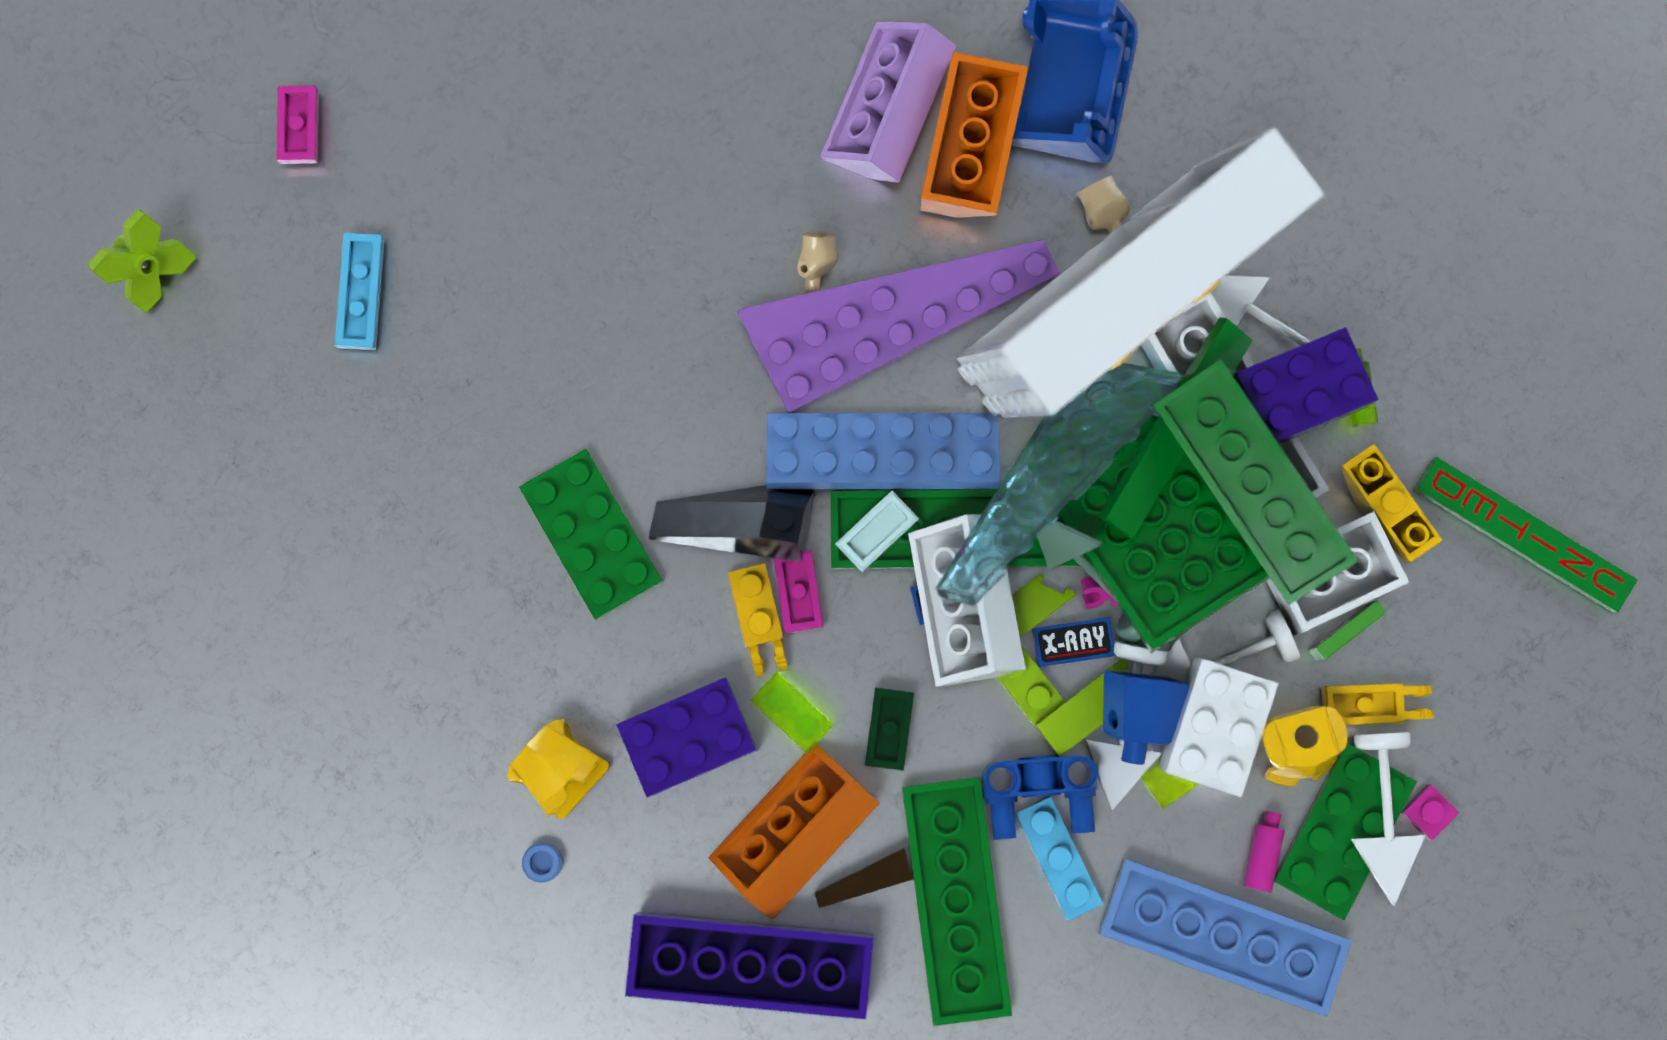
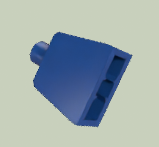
(1141, 710)

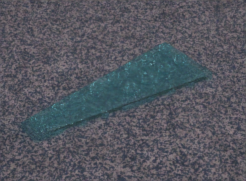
(1055, 466)

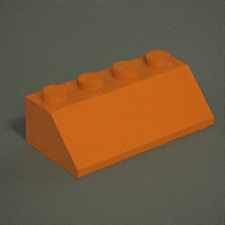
(973, 137)
(793, 831)

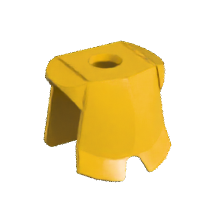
(1298, 763)
(557, 769)

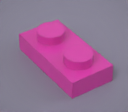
(297, 124)
(798, 594)

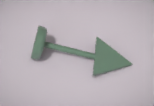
(1064, 543)

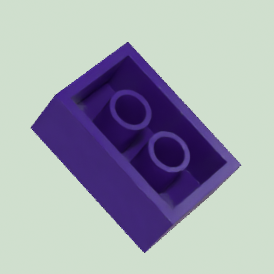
(1308, 386)
(687, 737)

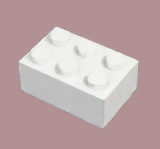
(1371, 577)
(1219, 727)

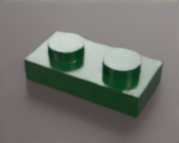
(889, 729)

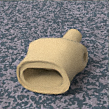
(1104, 205)
(816, 258)

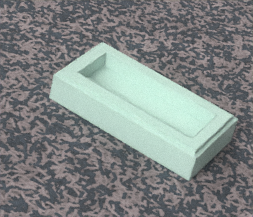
(877, 531)

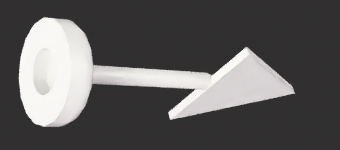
(1236, 298)
(1178, 665)
(1115, 775)
(1387, 856)

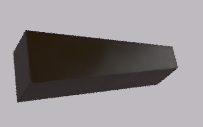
(876, 876)

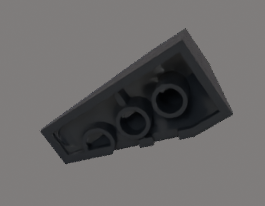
(738, 521)

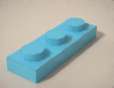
(359, 291)
(1058, 858)

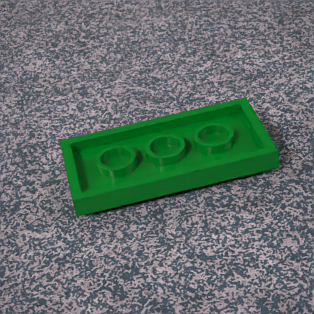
(590, 534)
(1322, 859)

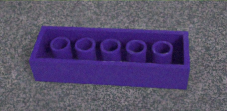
(749, 965)

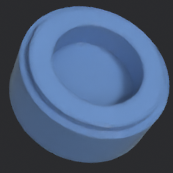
(542, 862)

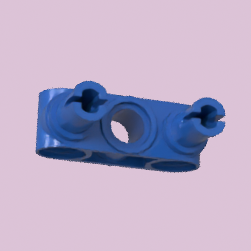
(1038, 778)

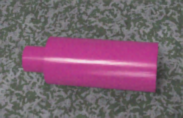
(1265, 853)

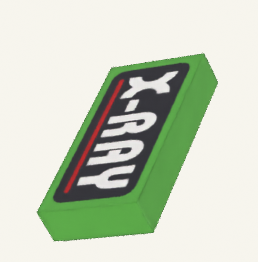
(1347, 631)

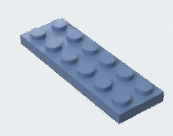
(882, 451)
(1225, 937)

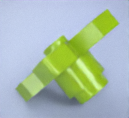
(141, 259)

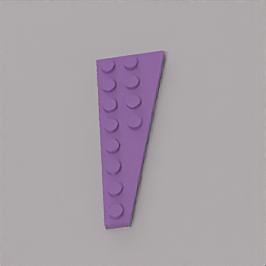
(850, 329)

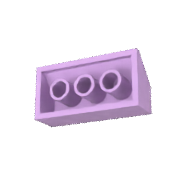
(888, 100)

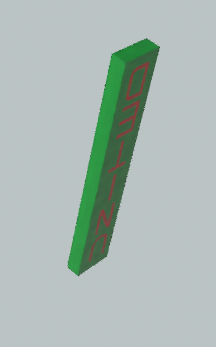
(1525, 535)

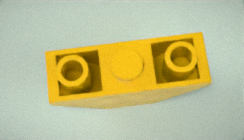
(1379, 490)

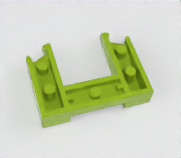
(1057, 721)

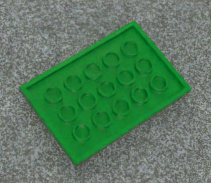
(1179, 563)

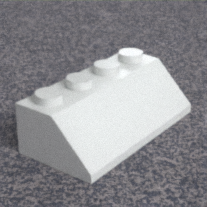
(963, 639)

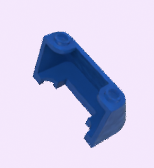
(1076, 77)

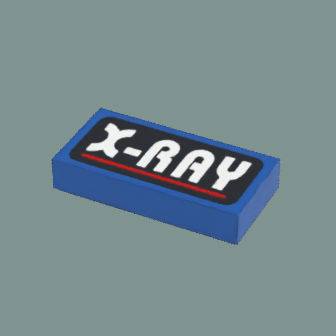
(1073, 642)

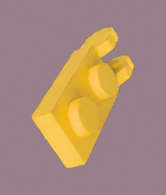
(757, 614)
(1375, 703)

